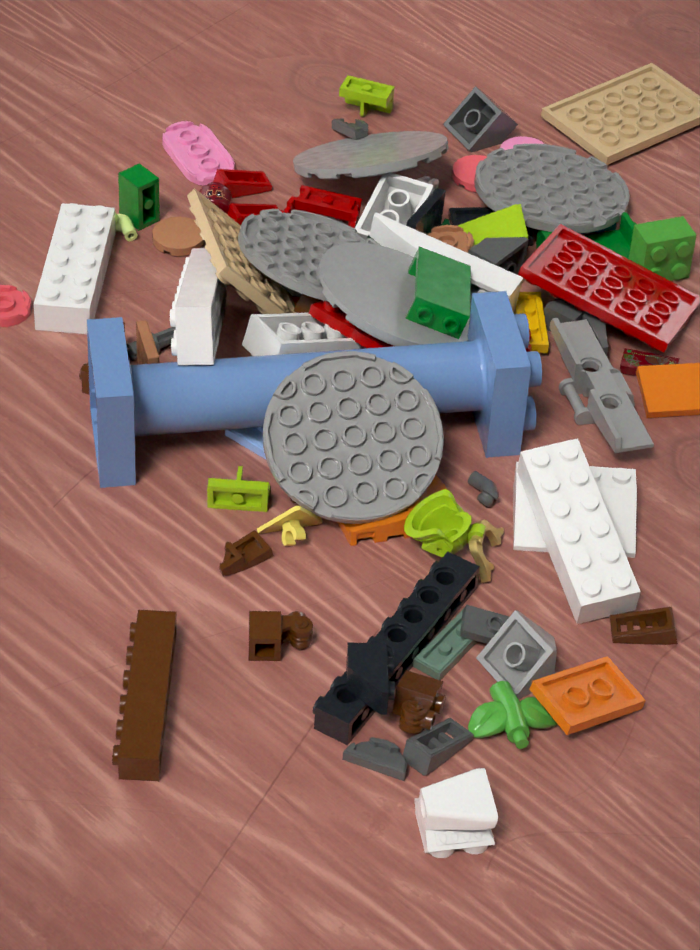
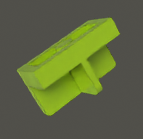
(367, 94)
(238, 494)

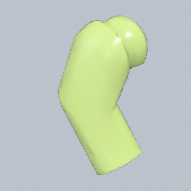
(125, 225)

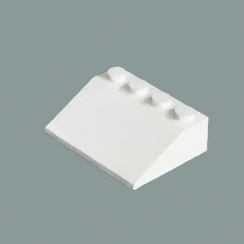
(620, 497)

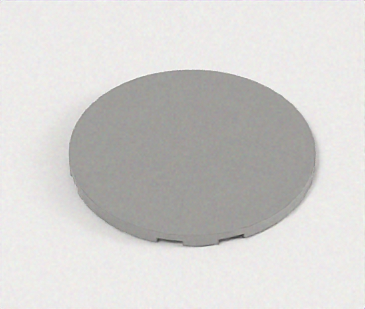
(371, 155)
(552, 187)
(292, 245)
(376, 293)
(352, 437)

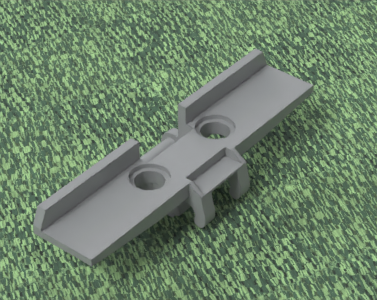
(609, 395)

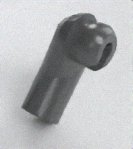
(486, 486)

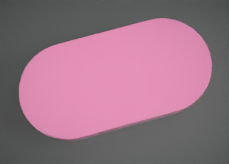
(196, 151)

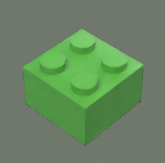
(664, 247)

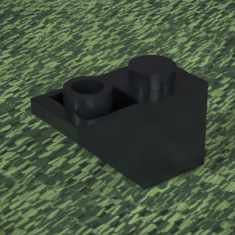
(368, 674)

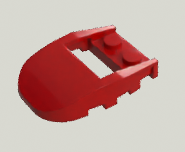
(326, 203)

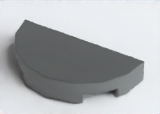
(354, 131)
(378, 756)

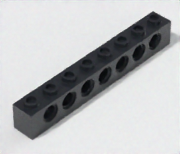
(406, 634)

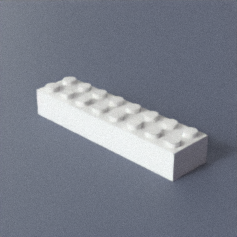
(197, 311)

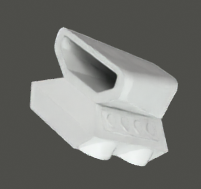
(457, 814)

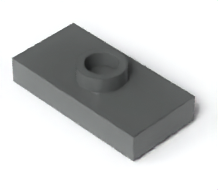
(480, 624)

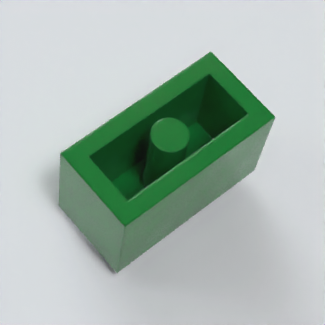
(139, 196)

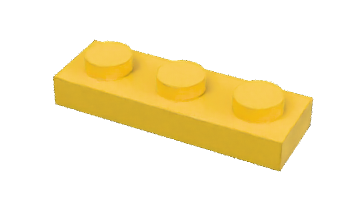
(531, 305)

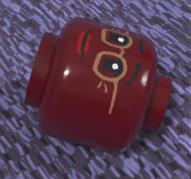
(217, 194)

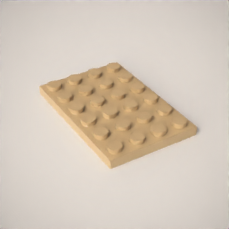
(626, 113)
(232, 266)

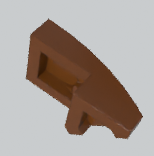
(245, 554)

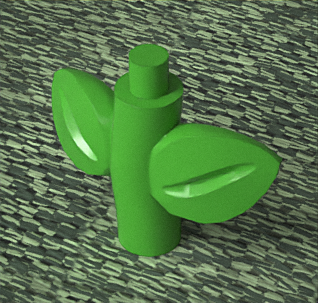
(509, 715)

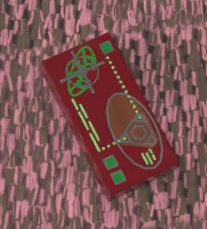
(634, 358)

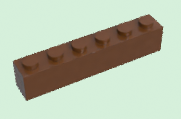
(147, 696)

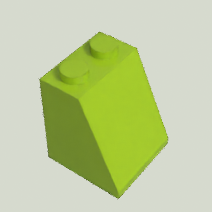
(502, 223)

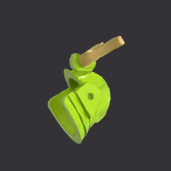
(446, 527)

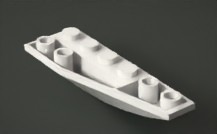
(484, 275)

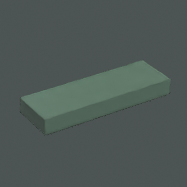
(444, 650)

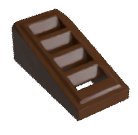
(662, 631)

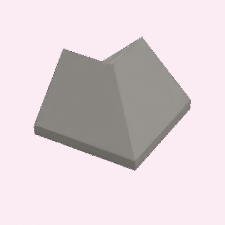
(519, 653)

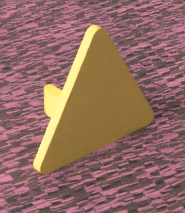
(292, 524)

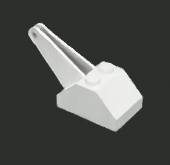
(396, 199)

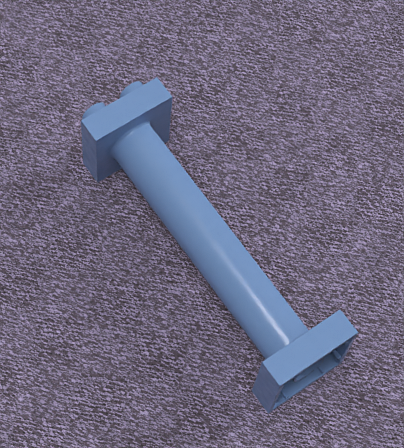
(477, 375)

